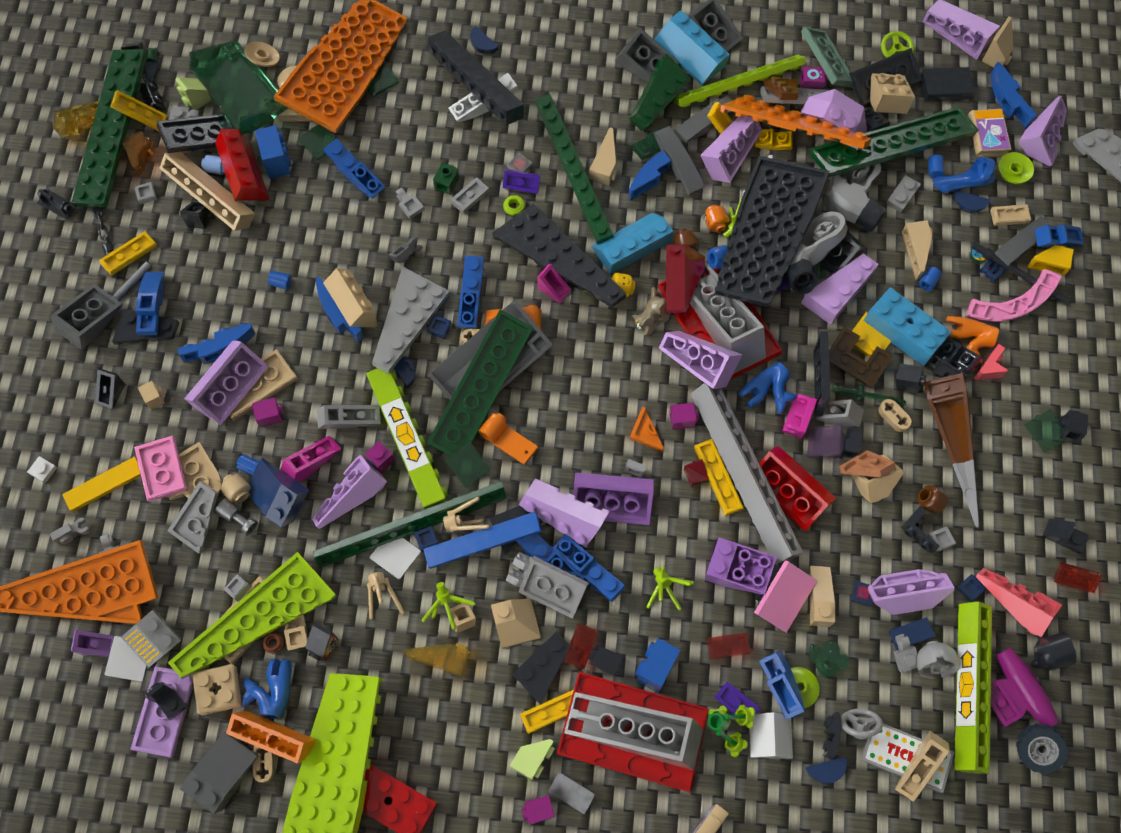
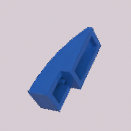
(649, 175)
(1058, 235)
(783, 684)

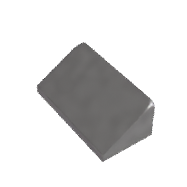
(571, 792)

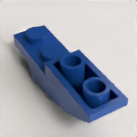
(1007, 95)
(353, 170)
(471, 292)
(149, 302)
(334, 314)
(210, 350)
(538, 547)
(593, 572)

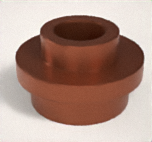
(267, 640)

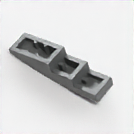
(699, 123)
(680, 160)
(1020, 243)

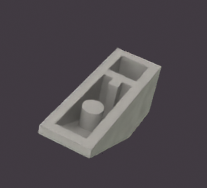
(347, 416)

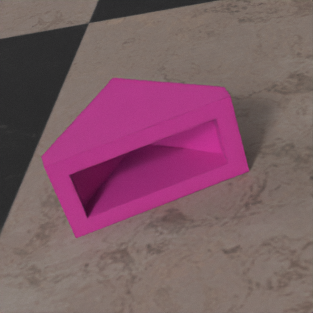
(552, 284)

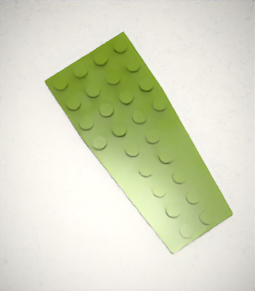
(331, 778)

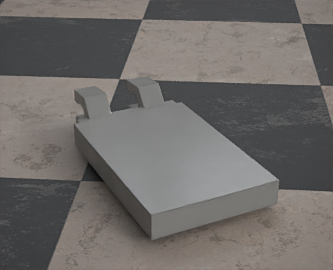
(547, 584)

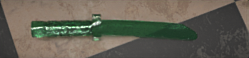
(860, 393)

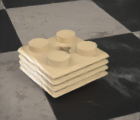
(227, 697)

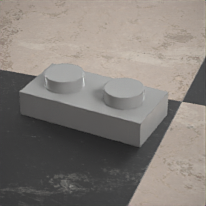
(903, 193)
(470, 195)

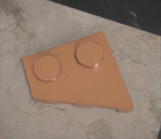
(868, 465)

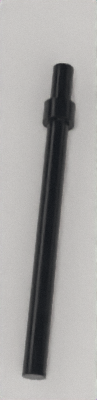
(988, 253)

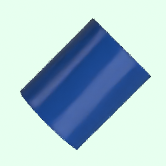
(936, 166)
(279, 279)
(930, 279)
(247, 464)

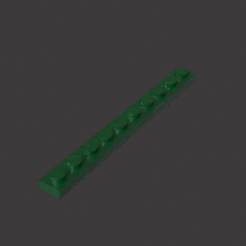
(574, 169)
(406, 526)

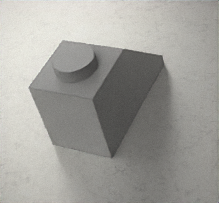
(842, 413)

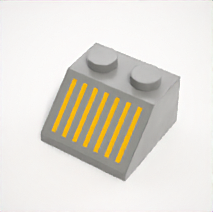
(151, 638)

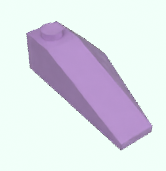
(1043, 134)
(359, 485)

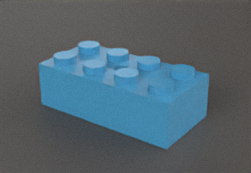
(907, 326)

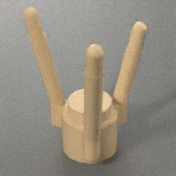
(454, 522)
(377, 584)

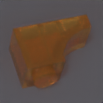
(138, 151)

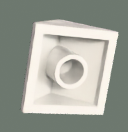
(771, 736)

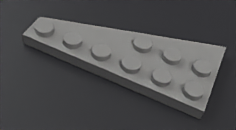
(409, 312)

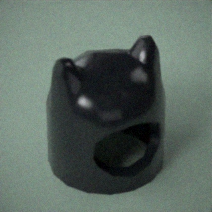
(1054, 652)

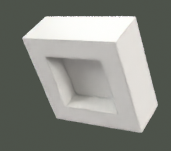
(42, 469)

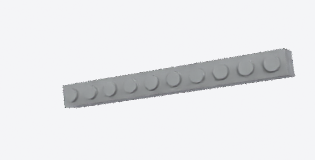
(746, 474)

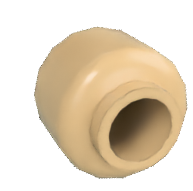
(235, 488)

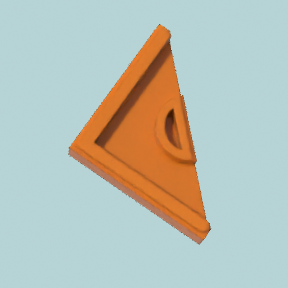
(645, 432)

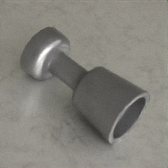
(230, 512)

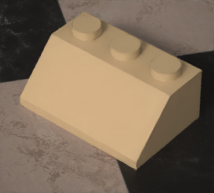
(350, 299)

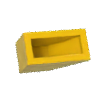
(1055, 259)

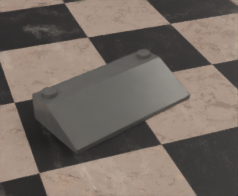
(451, 370)

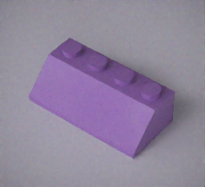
(625, 497)

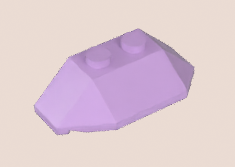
(836, 108)
(910, 590)

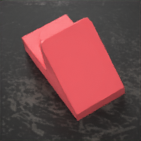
(991, 368)

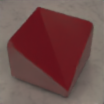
(696, 472)

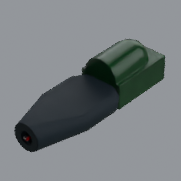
(151, 64)

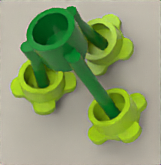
(720, 721)

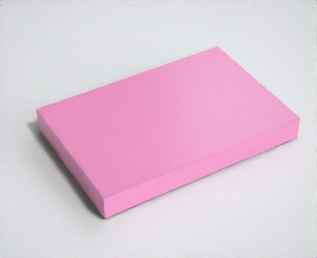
(160, 468)
(785, 596)

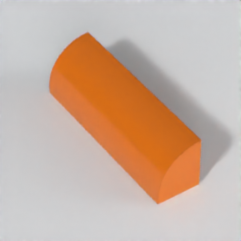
(270, 736)

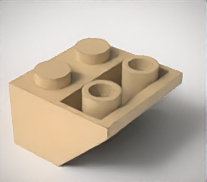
(890, 93)

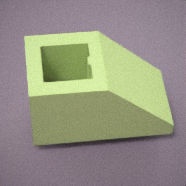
(192, 92)
(530, 758)

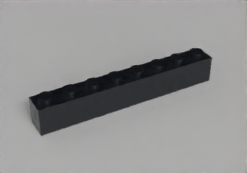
(475, 78)

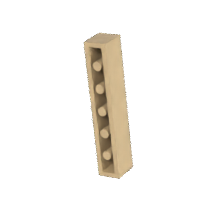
(206, 190)

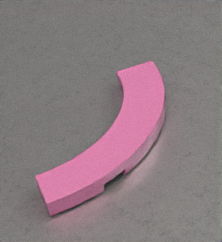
(1017, 307)

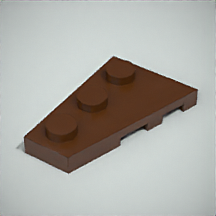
(782, 88)

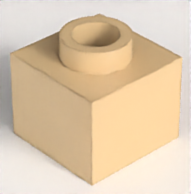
(152, 394)
(465, 615)

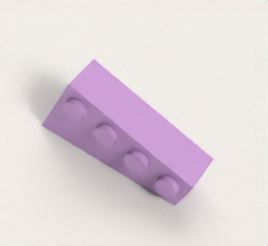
(731, 148)
(564, 512)

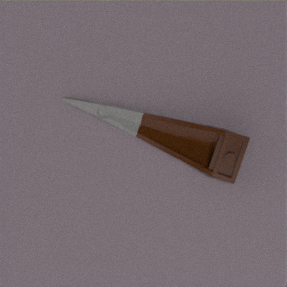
(951, 411)

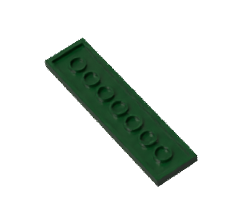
(480, 383)

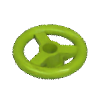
(896, 46)

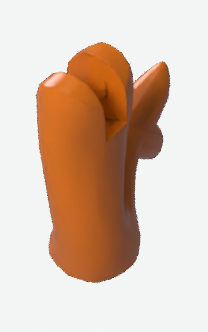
(967, 328)

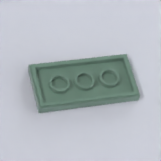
(828, 56)

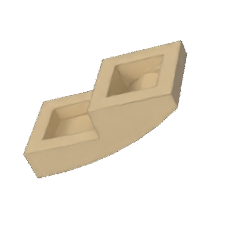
(296, 633)

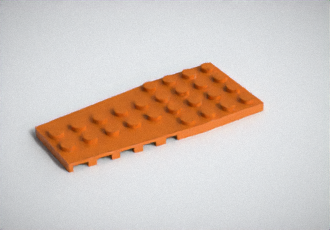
(342, 65)

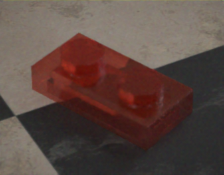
(1077, 577)
(580, 646)
(728, 646)

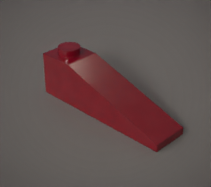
(683, 274)

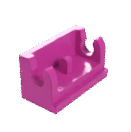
(799, 416)

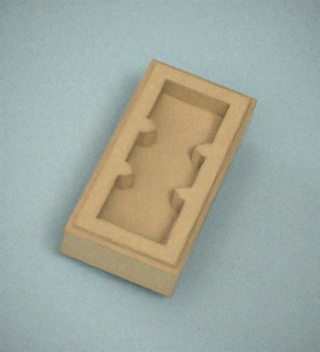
(1010, 215)

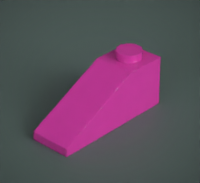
(308, 460)

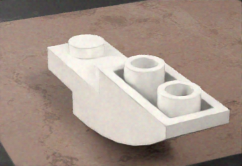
(470, 107)

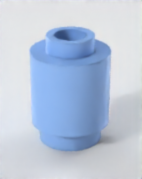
(212, 165)

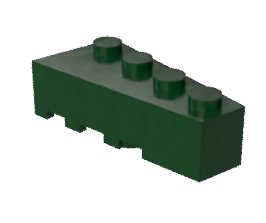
(662, 87)

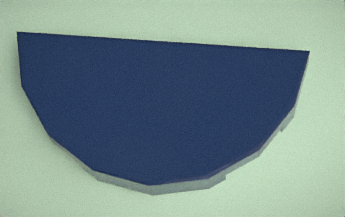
(481, 42)
(969, 202)
(405, 371)
(828, 771)

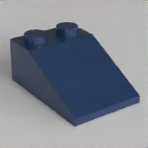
(276, 493)

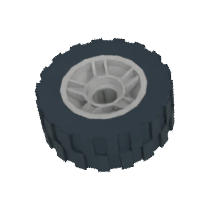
(1053, 754)

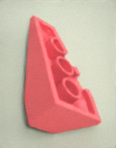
(1029, 609)

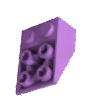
(740, 567)

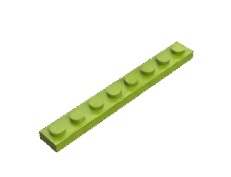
(746, 79)

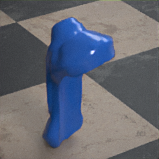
(978, 175)

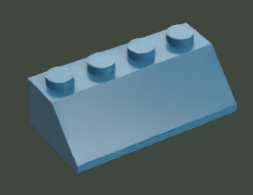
(692, 47)
(633, 242)

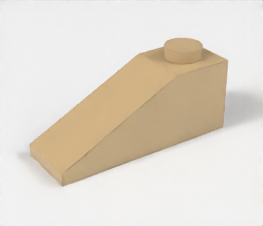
(604, 164)
(917, 241)
(822, 598)
(922, 766)

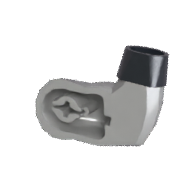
(848, 196)
(821, 237)

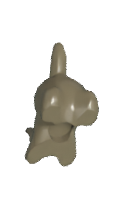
(654, 312)

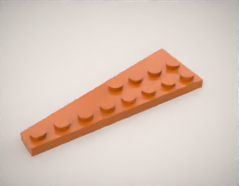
(794, 120)

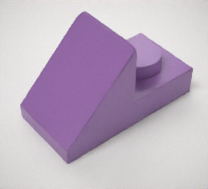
(91, 643)

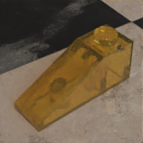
(74, 119)
(443, 657)

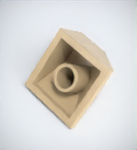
(1001, 46)
(877, 488)
(515, 622)

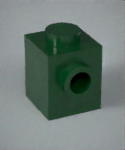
(446, 178)

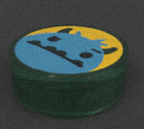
(976, 257)

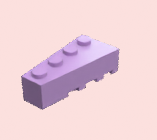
(961, 27)
(838, 290)
(703, 359)

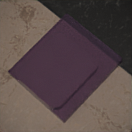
(825, 441)

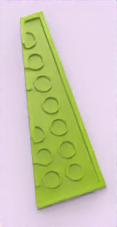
(272, 604)

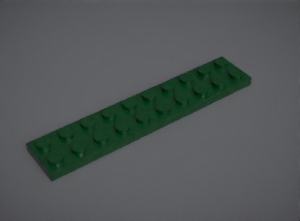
(108, 130)
(895, 141)

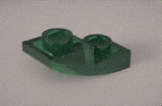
(647, 146)

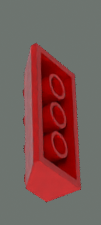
(240, 166)
(794, 488)

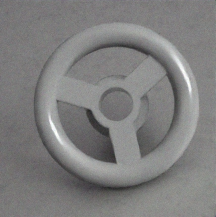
(861, 726)

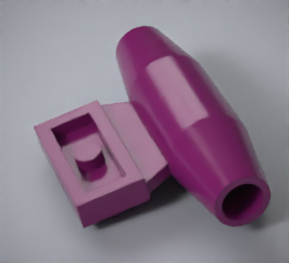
(1019, 693)

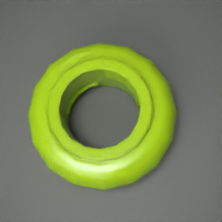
(514, 199)

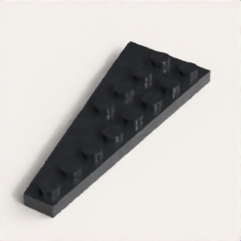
(546, 244)

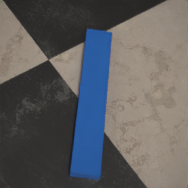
(482, 540)

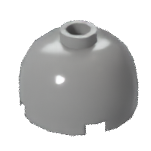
(937, 659)

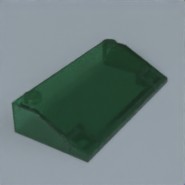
(236, 85)

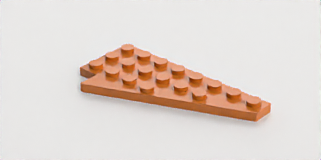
(92, 588)

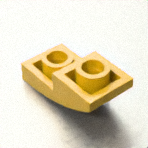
(774, 141)

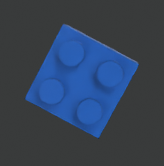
(273, 151)
(658, 664)

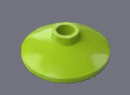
(1020, 164)
(811, 686)

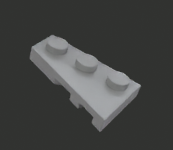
(195, 517)

